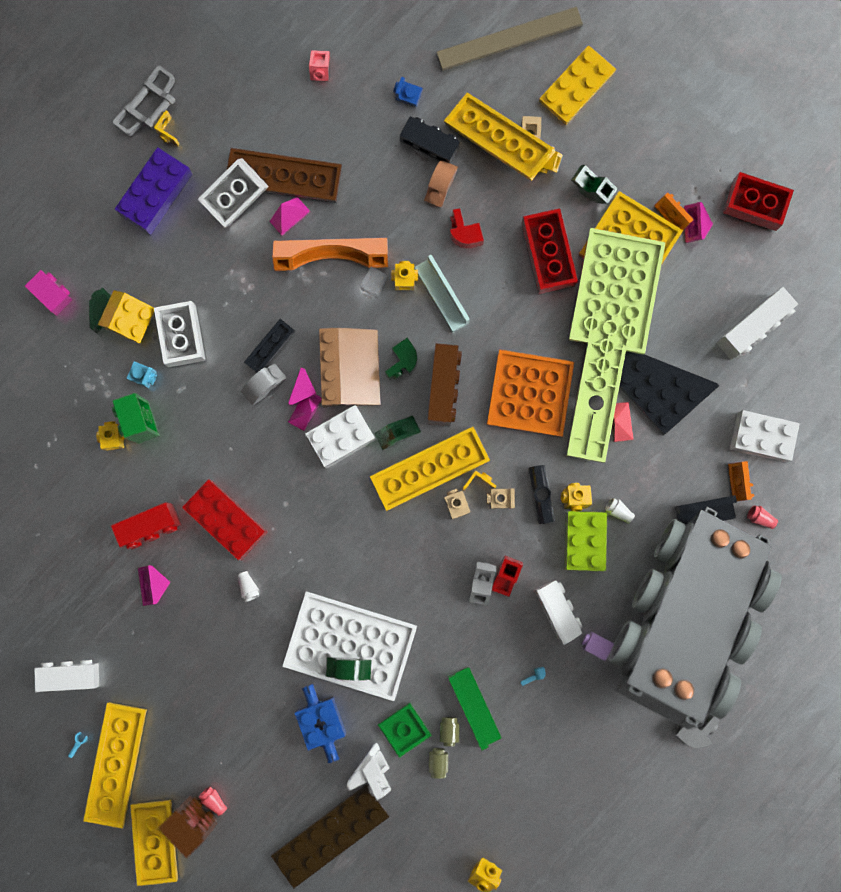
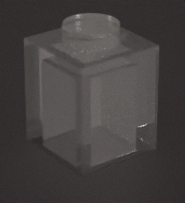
(373, 283)

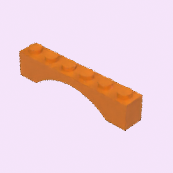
(295, 253)

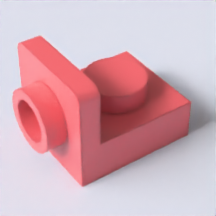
(319, 65)

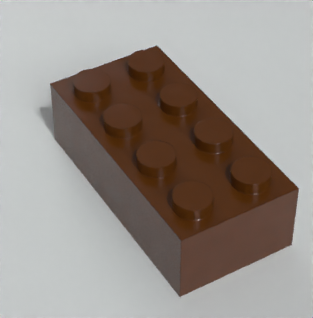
(443, 385)
(188, 826)

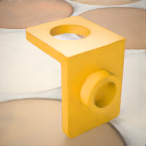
(159, 127)
(484, 477)

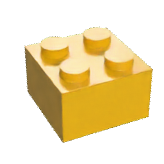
(126, 316)

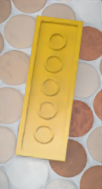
(499, 136)
(429, 468)
(115, 765)

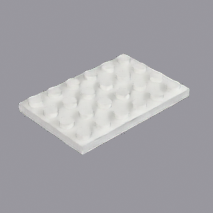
(346, 631)

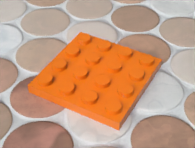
(530, 393)

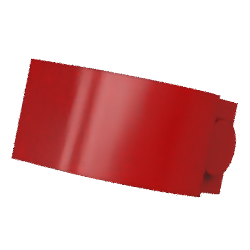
(465, 236)
(507, 575)

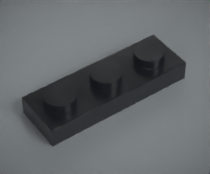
(269, 346)

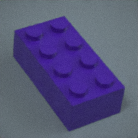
(153, 191)

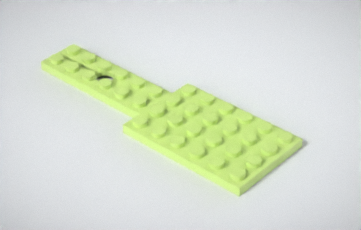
(611, 318)

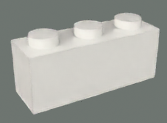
(67, 676)

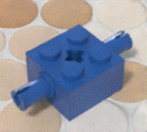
(315, 735)

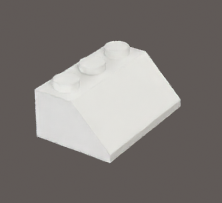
(559, 611)

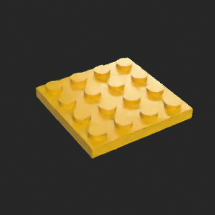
(634, 219)

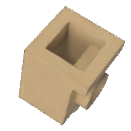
(532, 125)
(509, 499)

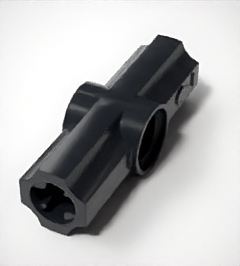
(543, 507)

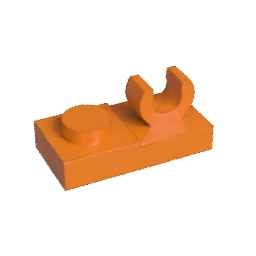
(673, 211)
(740, 481)

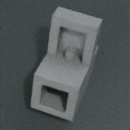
(262, 383)
(482, 583)
(698, 736)

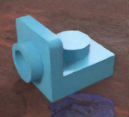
(142, 374)

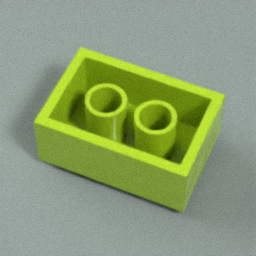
(585, 541)

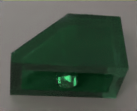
(96, 308)
(397, 432)

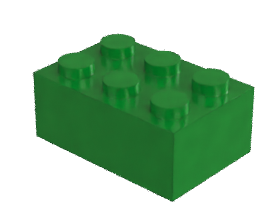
(135, 418)

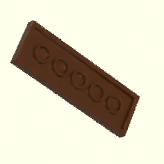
(293, 175)

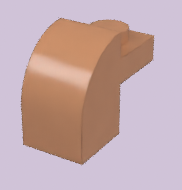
(440, 183)

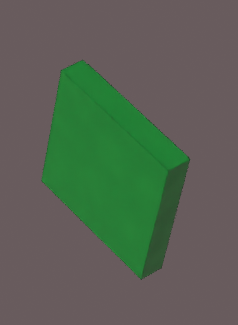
(404, 730)

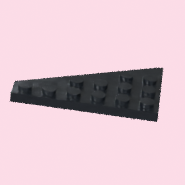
(662, 389)

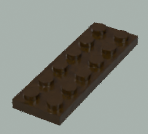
(329, 836)

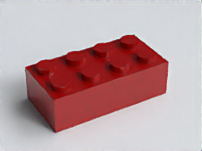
(549, 251)
(224, 519)

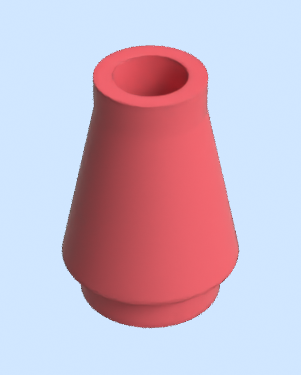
(760, 516)
(212, 800)

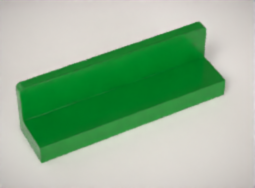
(474, 707)

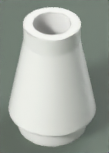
(619, 510)
(248, 588)

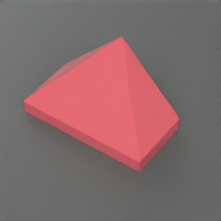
(622, 423)

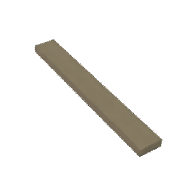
(509, 38)

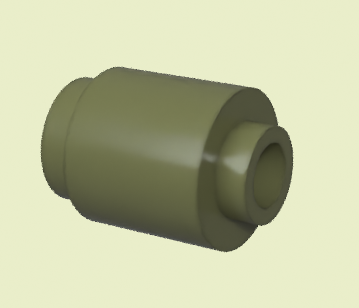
(449, 731)
(438, 763)

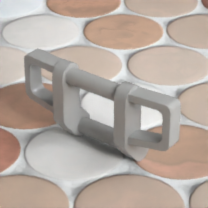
(148, 86)

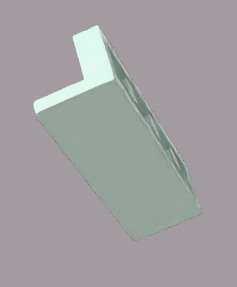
(442, 294)

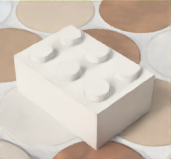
(233, 192)
(179, 334)
(340, 436)
(764, 436)

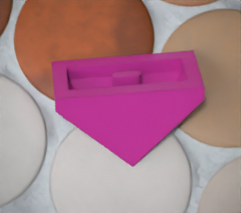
(288, 215)
(700, 225)
(302, 388)
(305, 411)
(151, 584)

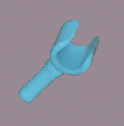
(539, 674)
(77, 744)

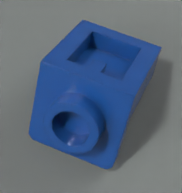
(407, 92)

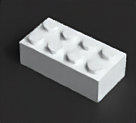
(756, 324)

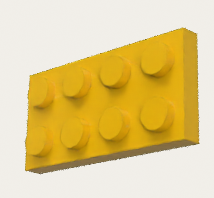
(577, 85)
(152, 850)

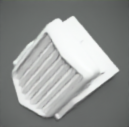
(371, 771)

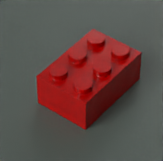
(758, 201)
(146, 526)

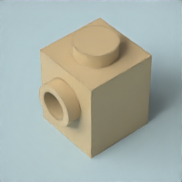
(456, 504)

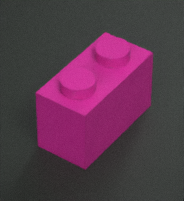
(48, 292)

